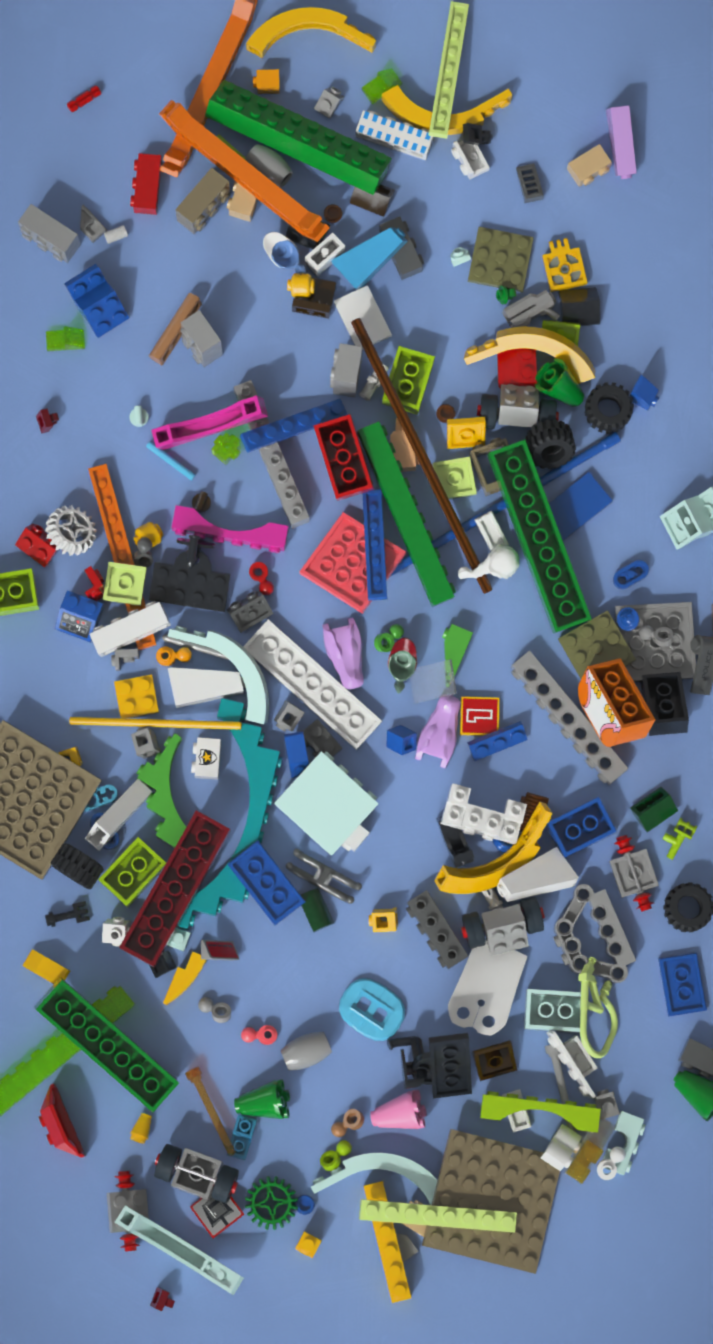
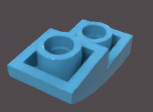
(242, 1136)

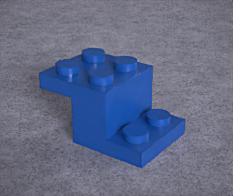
(96, 300)

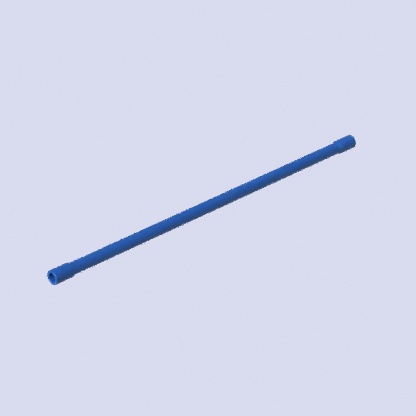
(604, 444)

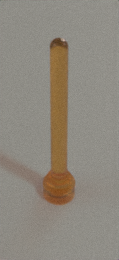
(194, 1076)

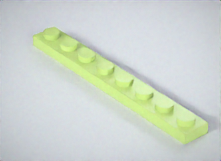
(448, 69)
(437, 1215)

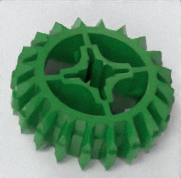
(254, 1205)

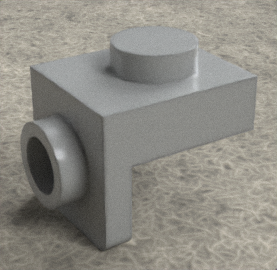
(329, 101)

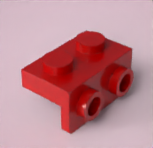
(36, 545)
(96, 592)

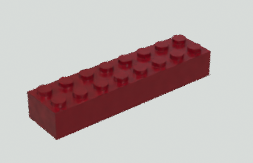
(175, 889)

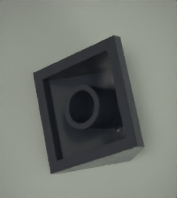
(580, 306)

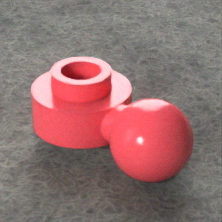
(249, 1035)

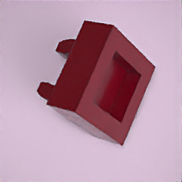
(46, 420)
(161, 1299)

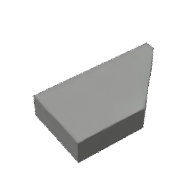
(90, 225)
(406, 1247)

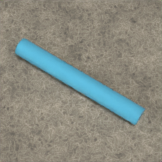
(170, 460)

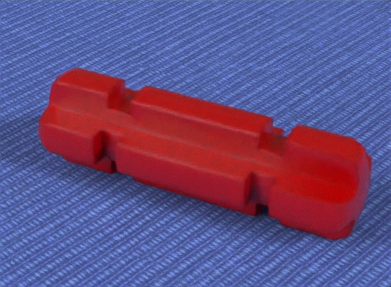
(84, 98)

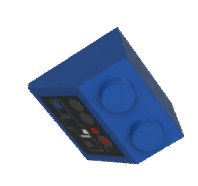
(78, 616)

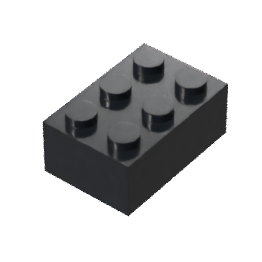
(666, 702)

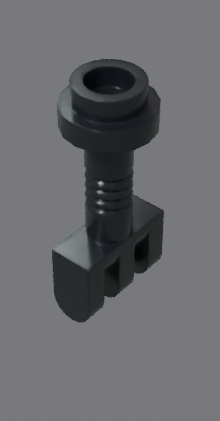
(75, 913)

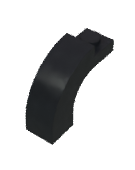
(456, 844)

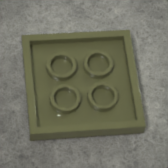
(500, 259)
(596, 643)

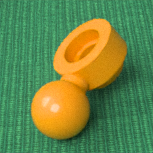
(183, 655)

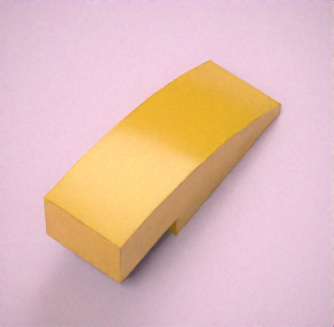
(184, 978)

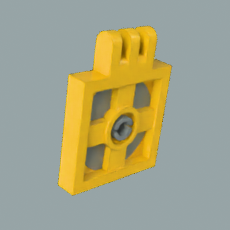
(564, 267)

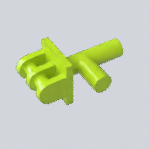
(677, 841)

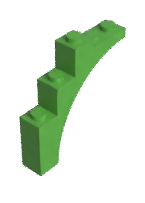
(161, 803)

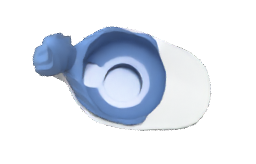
(283, 252)

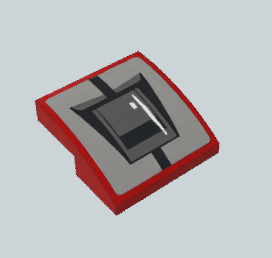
(216, 1215)

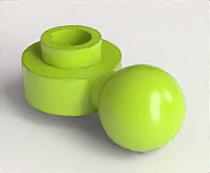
(331, 1159)

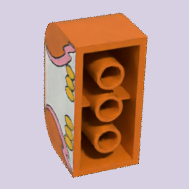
(614, 703)

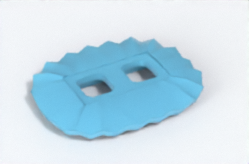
(363, 1020)

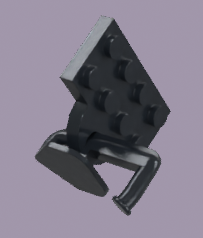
(190, 582)
(443, 1067)

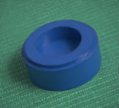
(305, 1204)

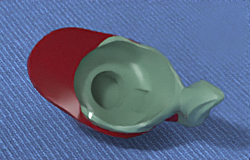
(402, 662)

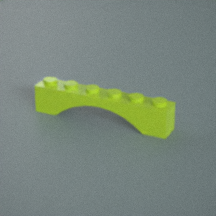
(581, 1118)

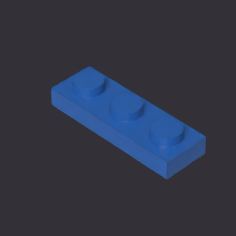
(497, 741)

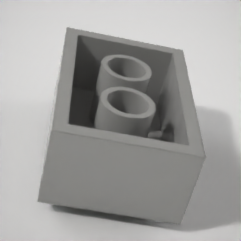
(48, 234)
(201, 339)
(346, 370)

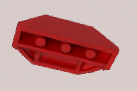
(517, 367)
(59, 1124)

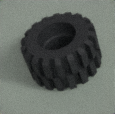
(613, 393)
(550, 444)
(77, 866)
(700, 895)

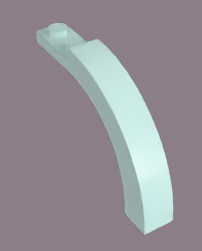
(247, 666)
(414, 1172)
(179, 1249)

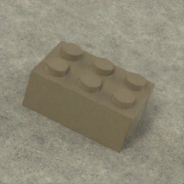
(203, 201)

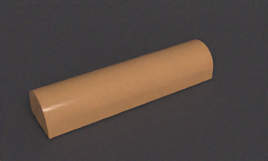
(172, 332)

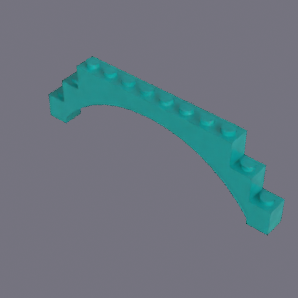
(261, 770)

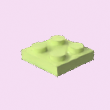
(456, 477)
(124, 583)

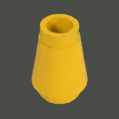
(141, 1129)

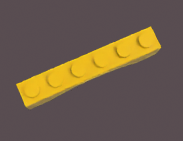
(389, 1248)

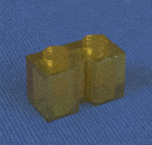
(578, 1168)

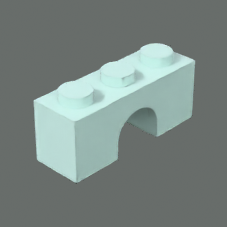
(630, 1127)

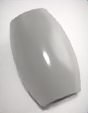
(270, 164)
(306, 1051)

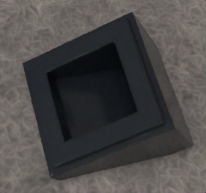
(164, 965)

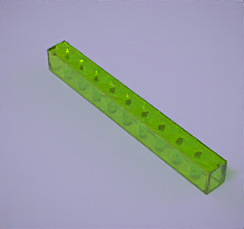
(56, 1053)

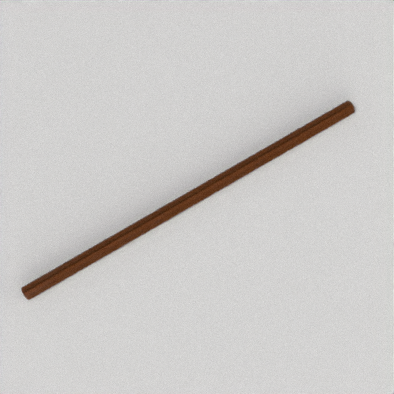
(419, 451)

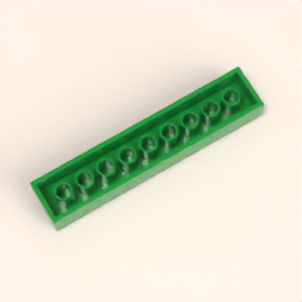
(298, 137)
(539, 536)

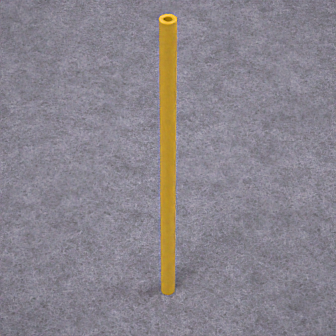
(155, 723)

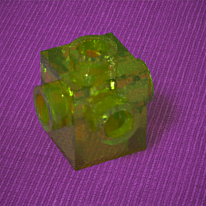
(226, 454)

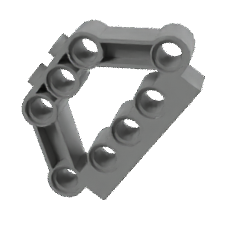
(595, 900)

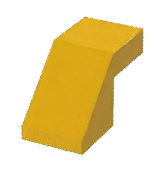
(45, 967)

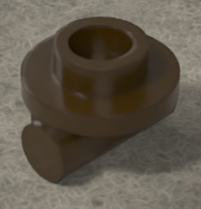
(201, 502)

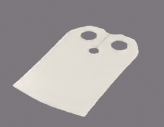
(490, 980)

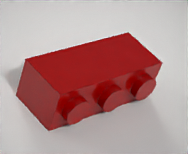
(146, 183)

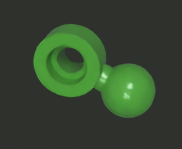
(395, 632)

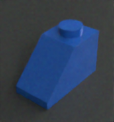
(644, 393)
(296, 753)

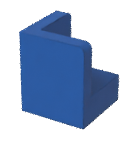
(401, 740)

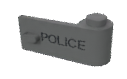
(703, 672)

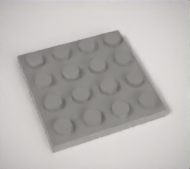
(655, 658)

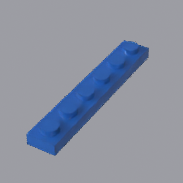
(291, 425)
(374, 545)

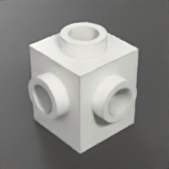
(115, 930)

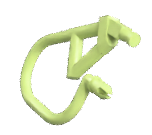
(589, 981)

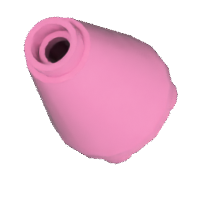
(401, 1112)

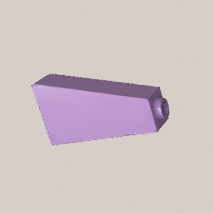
(621, 141)

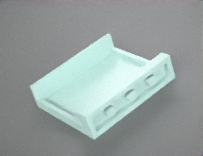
(326, 802)

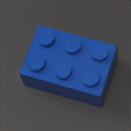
(581, 827)

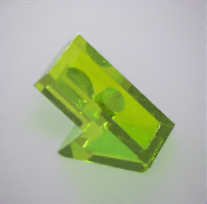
(383, 82)
(65, 339)

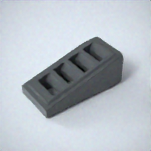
(532, 196)

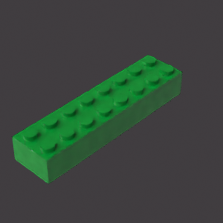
(106, 1044)

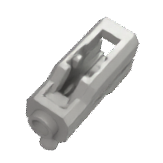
(529, 308)

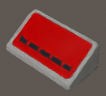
(218, 950)

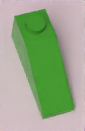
(455, 645)

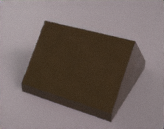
(494, 1060)

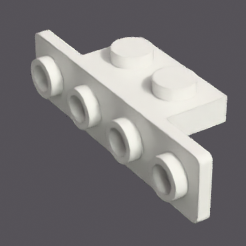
(576, 1058)

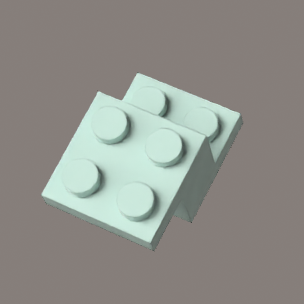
(690, 519)

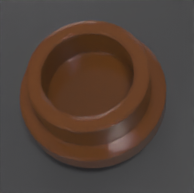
(332, 213)
(445, 412)

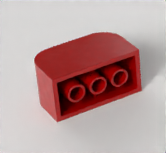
(343, 457)

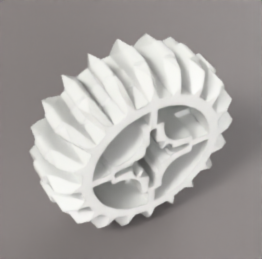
(65, 535)

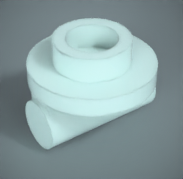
(459, 256)
(138, 416)

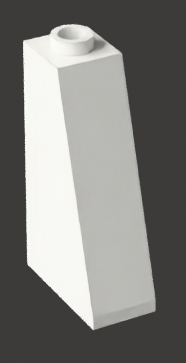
(201, 686)
(118, 814)
(540, 876)

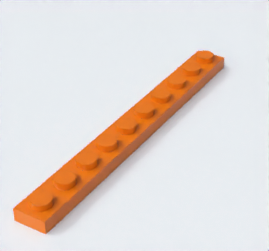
(115, 531)

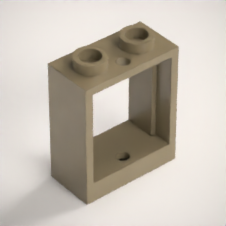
(480, 450)

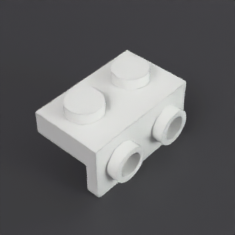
(471, 159)

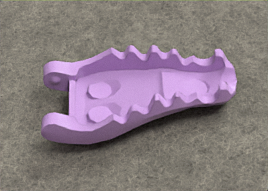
(345, 651)
(439, 733)

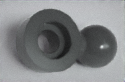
(143, 556)

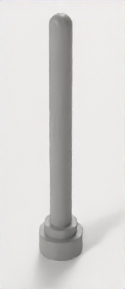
(201, 648)
(553, 1053)

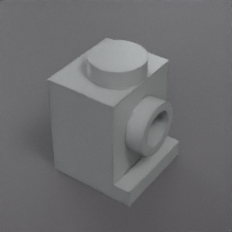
(295, 716)
(139, 740)

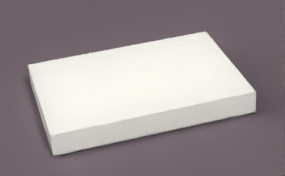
(363, 306)

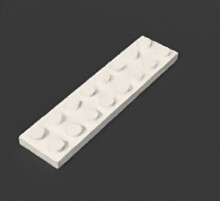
(312, 684)

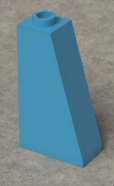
(366, 259)

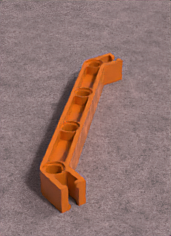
(216, 71)
(243, 172)

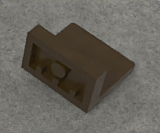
(319, 303)

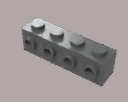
(437, 930)

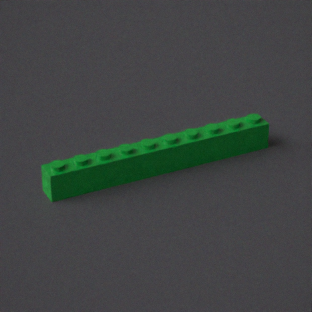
(405, 514)

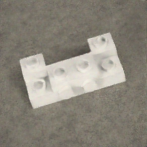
(480, 820)

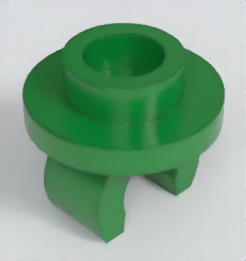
(504, 294)

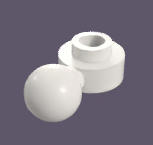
(617, 1155)

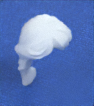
(500, 562)

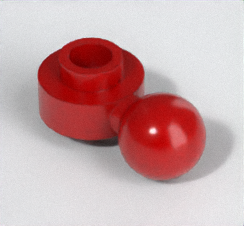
(266, 587)

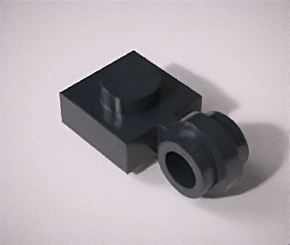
(474, 135)

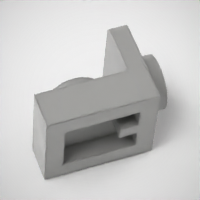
(126, 655)
(607, 1104)

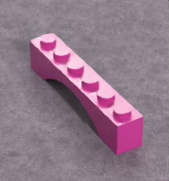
(227, 418)
(269, 536)

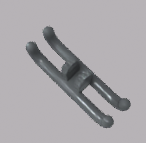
(323, 876)

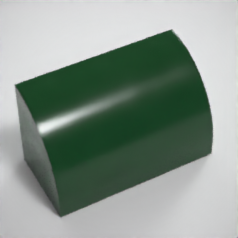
(654, 809)
(316, 910)

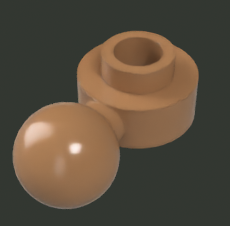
(339, 1128)

